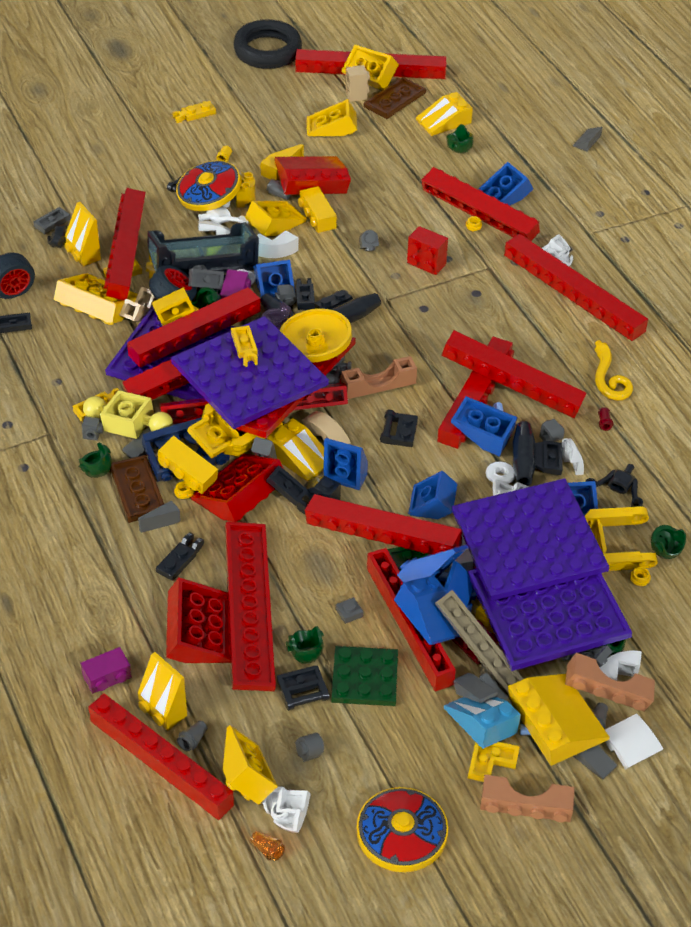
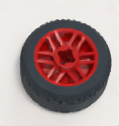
(15, 275)
(168, 280)

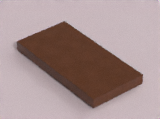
(394, 97)
(136, 486)

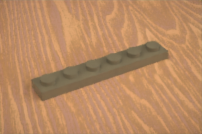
(478, 640)

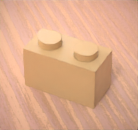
(357, 83)

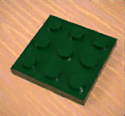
(365, 676)

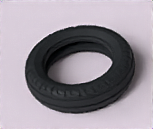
(267, 28)

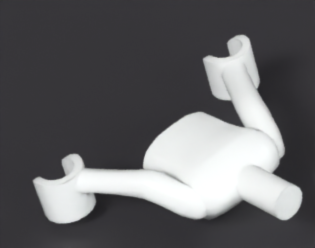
(221, 215)

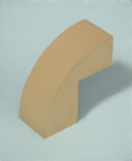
(137, 310)
(325, 426)

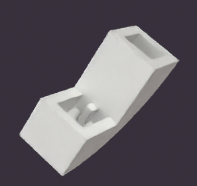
(281, 246)
(622, 663)

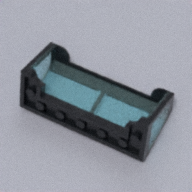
(215, 252)

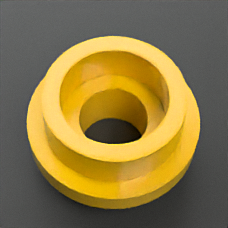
(473, 224)
(183, 490)
(640, 576)

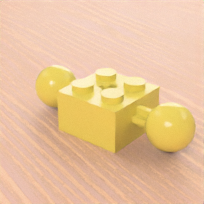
(126, 414)

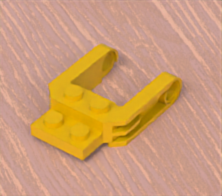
(218, 436)
(617, 517)

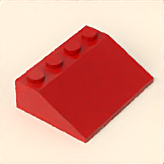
(313, 171)
(238, 487)
(197, 623)

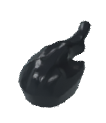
(58, 238)

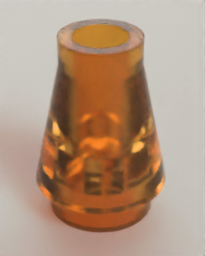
(269, 846)

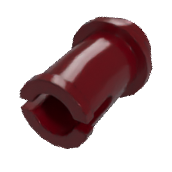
(605, 422)

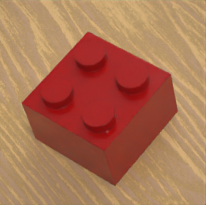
(427, 250)

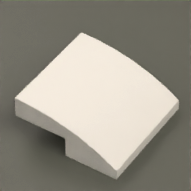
(632, 741)

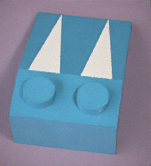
(485, 721)

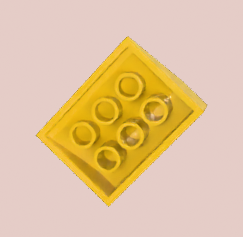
(88, 296)
(556, 716)

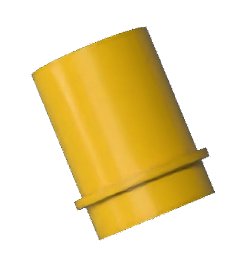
(224, 154)

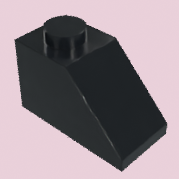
(324, 487)

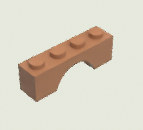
(399, 374)
(586, 675)
(502, 798)

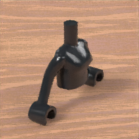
(620, 482)

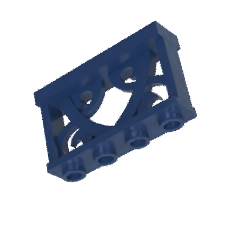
(161, 436)

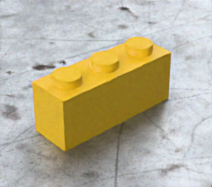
(317, 209)
(187, 465)

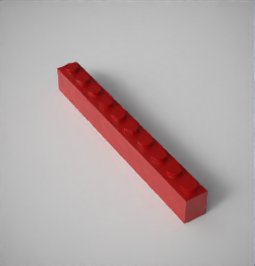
(408, 65)
(124, 244)
(576, 287)
(192, 409)

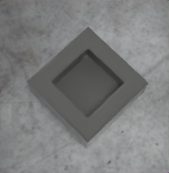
(349, 610)

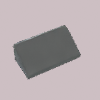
(588, 138)

